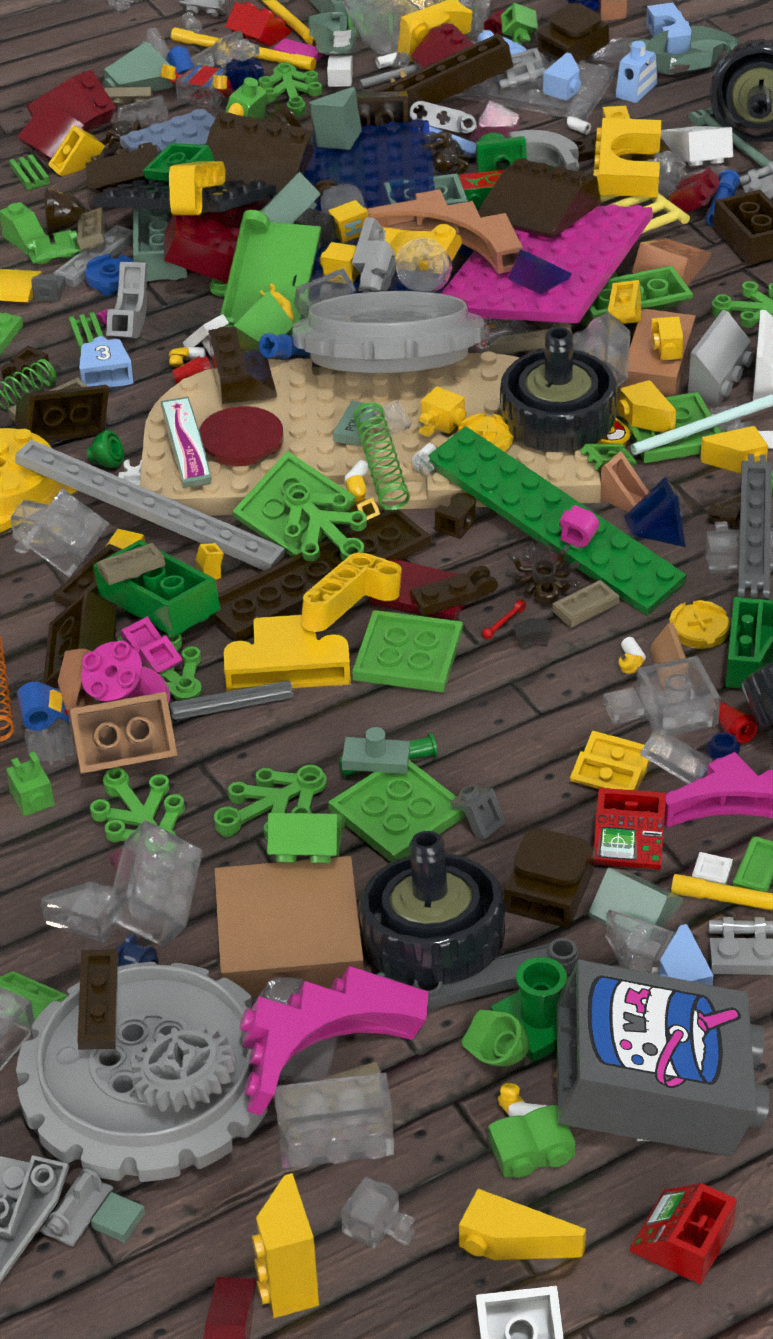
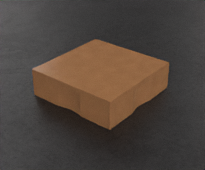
(287, 922)

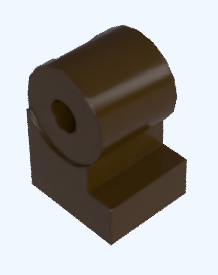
(457, 517)

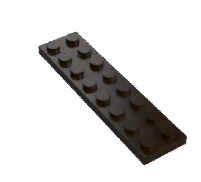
(282, 587)

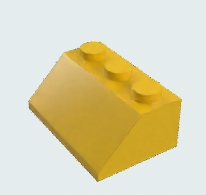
(285, 1252)

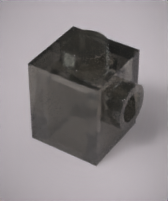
(325, 221)

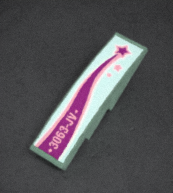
(186, 442)

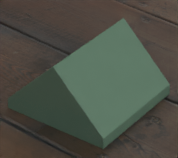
(336, 119)
(633, 897)

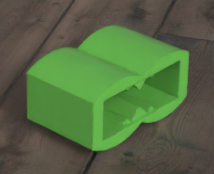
(531, 1142)

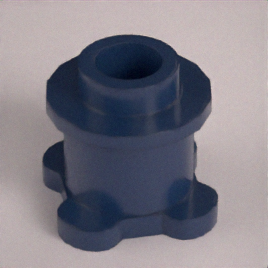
(133, 953)

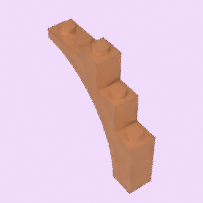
(487, 235)

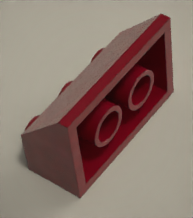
(440, 44)

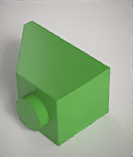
(20, 225)

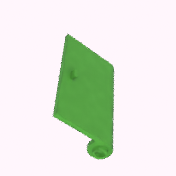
(266, 256)

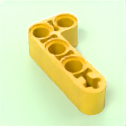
(187, 183)
(345, 585)

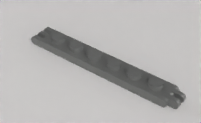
(755, 528)

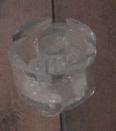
(422, 250)

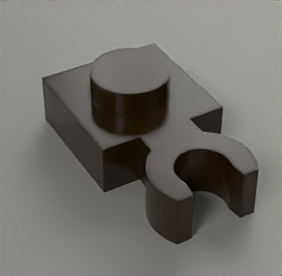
(23, 359)

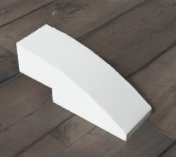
(340, 70)

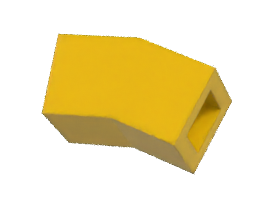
(369, 507)
(209, 560)

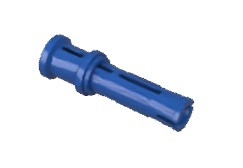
(727, 187)
(281, 345)

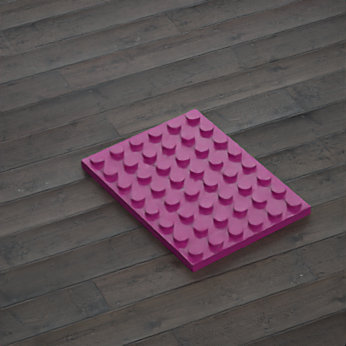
(587, 249)

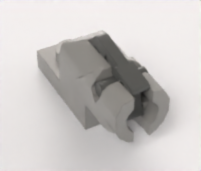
(374, 258)

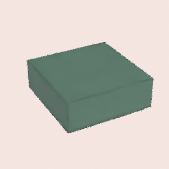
(117, 1217)

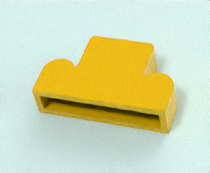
(284, 653)

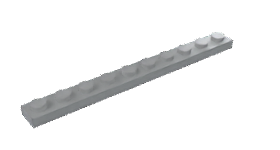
(149, 505)

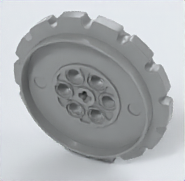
(388, 331)
(87, 1096)

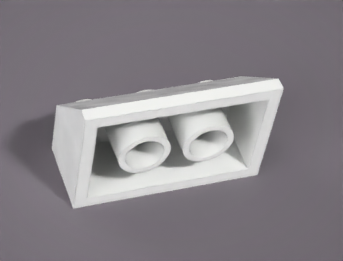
(764, 357)

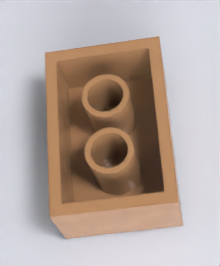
(122, 732)

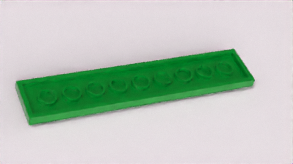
(537, 508)

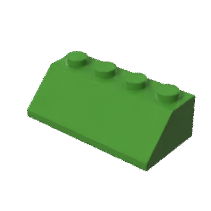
(659, 290)

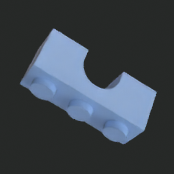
(668, 17)

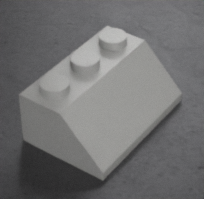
(719, 359)

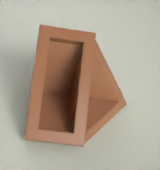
(621, 483)

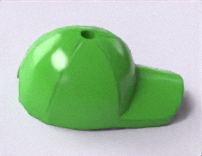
(496, 1038)

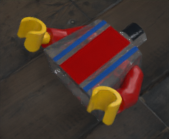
(200, 84)

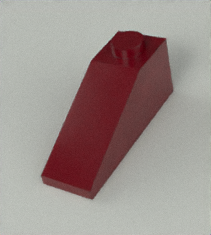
(231, 1309)

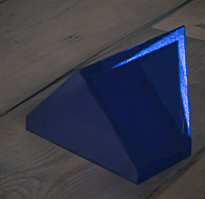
(536, 273)
(658, 516)

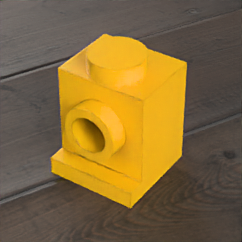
(667, 337)

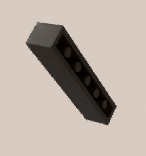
(455, 72)

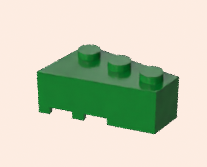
(749, 639)

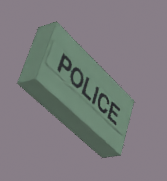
(346, 429)

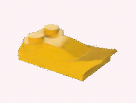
(418, 24)
(443, 234)

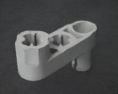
(455, 121)

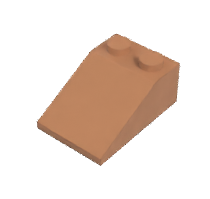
(667, 252)

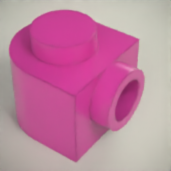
(578, 526)

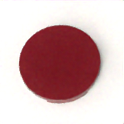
(241, 435)

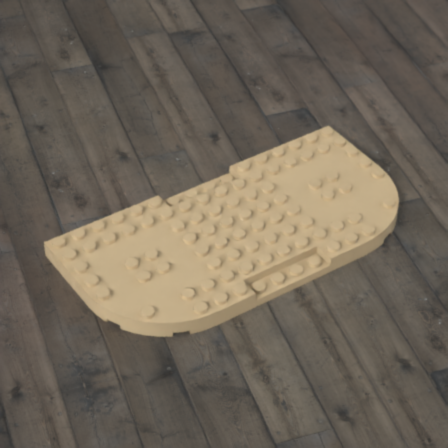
(310, 407)

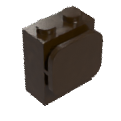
(573, 31)
(549, 877)

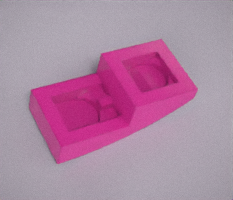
(153, 649)

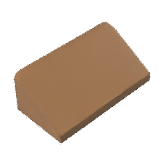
(666, 646)

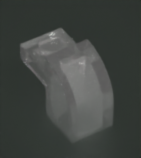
(233, 47)

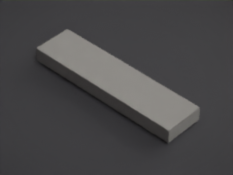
(115, 241)

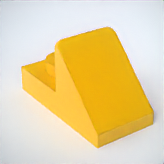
(626, 302)

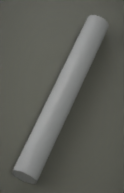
(385, 77)

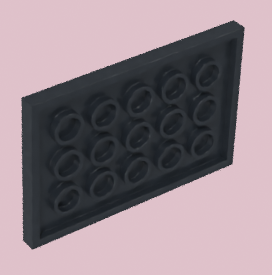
(156, 195)

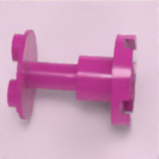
(117, 673)

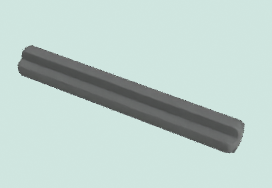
(231, 700)

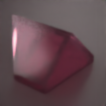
(495, 119)

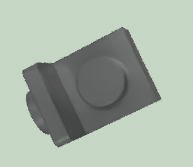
(48, 287)
(481, 810)

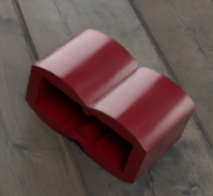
(695, 190)

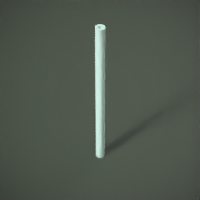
(702, 425)

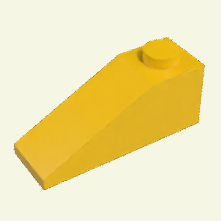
(516, 1232)

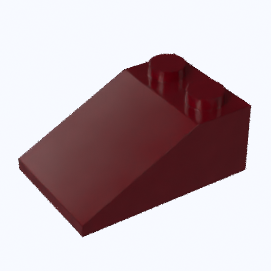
(81, 98)

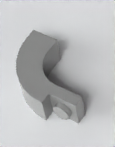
(549, 148)
(131, 304)

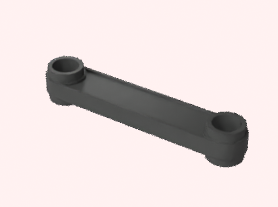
(499, 974)

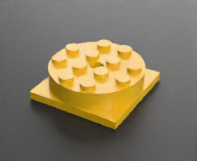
(19, 482)

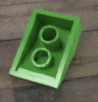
(304, 836)

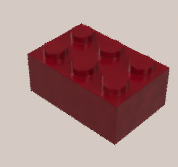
(200, 245)

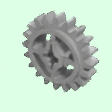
(183, 1068)

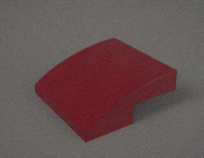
(48, 129)

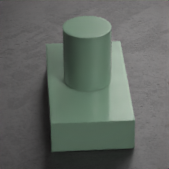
(376, 753)

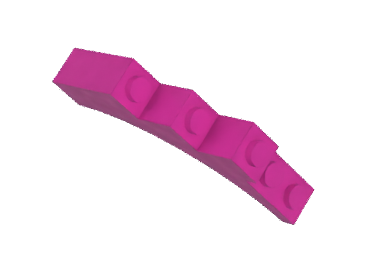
(726, 790)
(353, 1005)

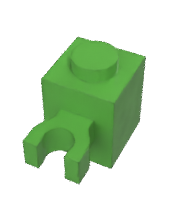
(519, 23)
(30, 785)

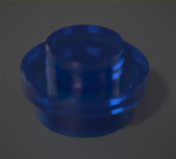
(722, 745)

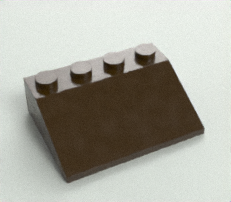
(259, 149)
(541, 197)

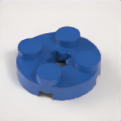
(103, 273)

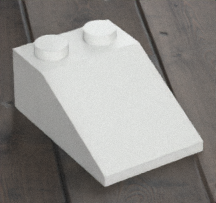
(700, 143)
(520, 1314)

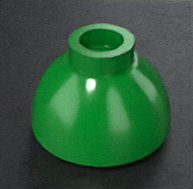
(106, 450)

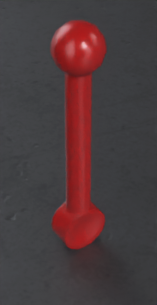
(519, 607)

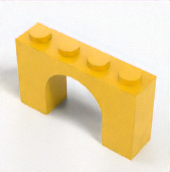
(624, 176)

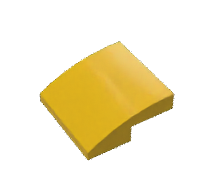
(16, 285)
(610, 763)

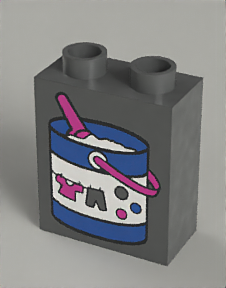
(658, 1059)

